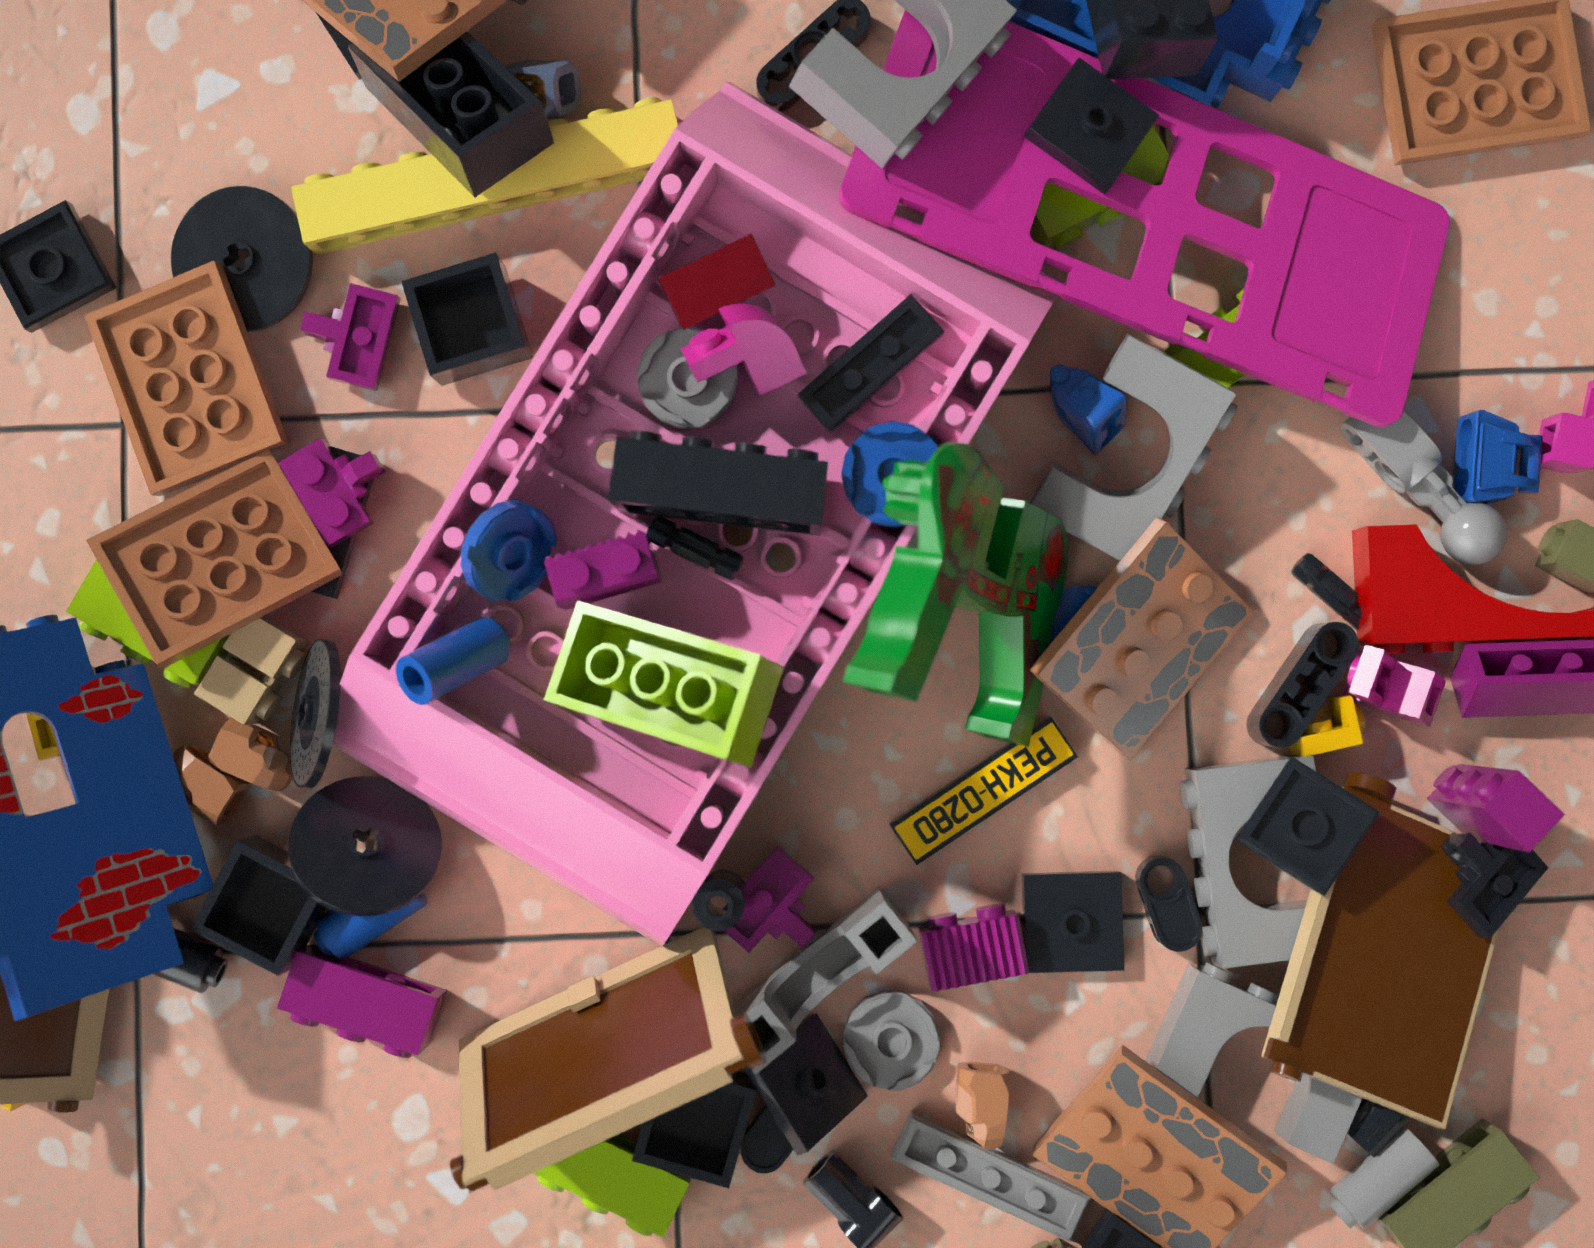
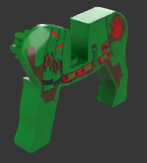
(974, 557)

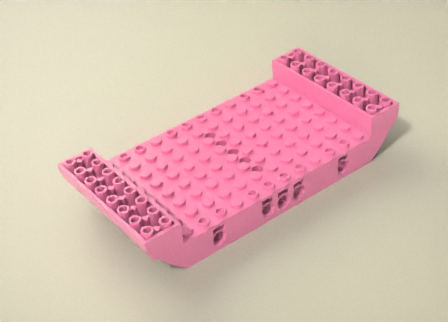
(590, 800)

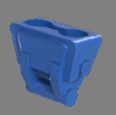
(1087, 406)
(1488, 459)

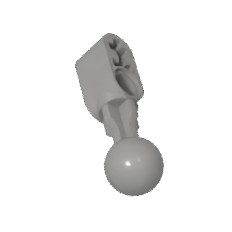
(1411, 464)

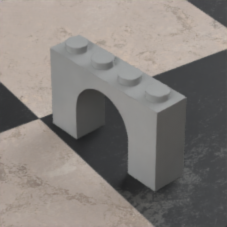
(883, 109)
(1192, 410)
(1220, 804)
(863, 937)
(1207, 1014)

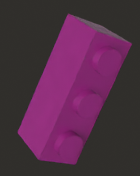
(1525, 679)
(1495, 805)
(361, 1001)

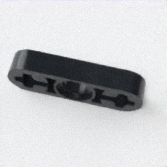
(779, 68)

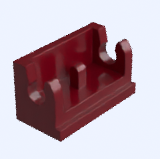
(716, 281)

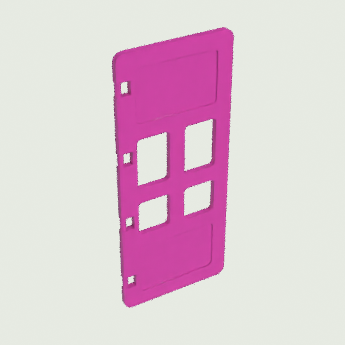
(1332, 273)

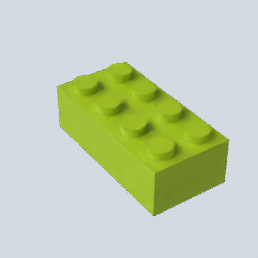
(665, 683)

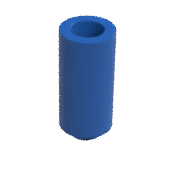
(452, 660)
(346, 934)

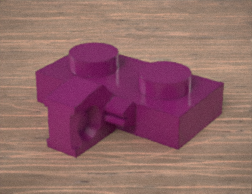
(356, 335)
(332, 488)
(774, 903)

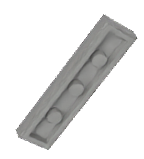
(990, 1176)

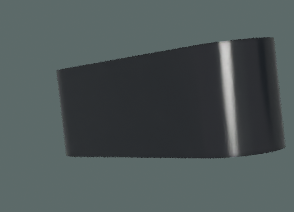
(1301, 662)

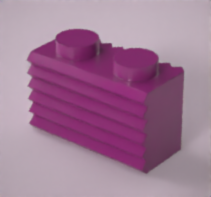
(603, 570)
(973, 947)

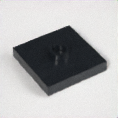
(1091, 125)
(51, 267)
(1307, 826)
(1073, 921)
(809, 1086)

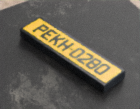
(982, 791)

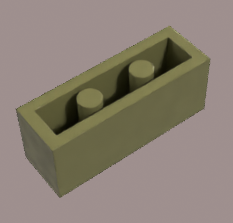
(1458, 1198)

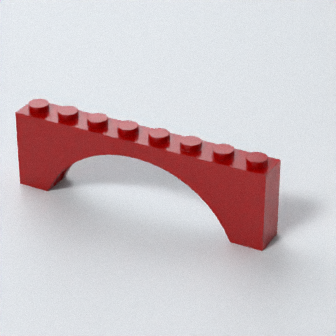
(1418, 599)

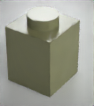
(1569, 554)

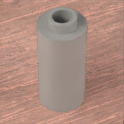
(1382, 1180)

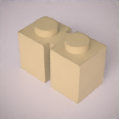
(240, 689)

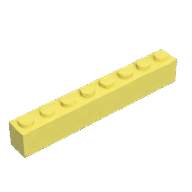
(423, 195)

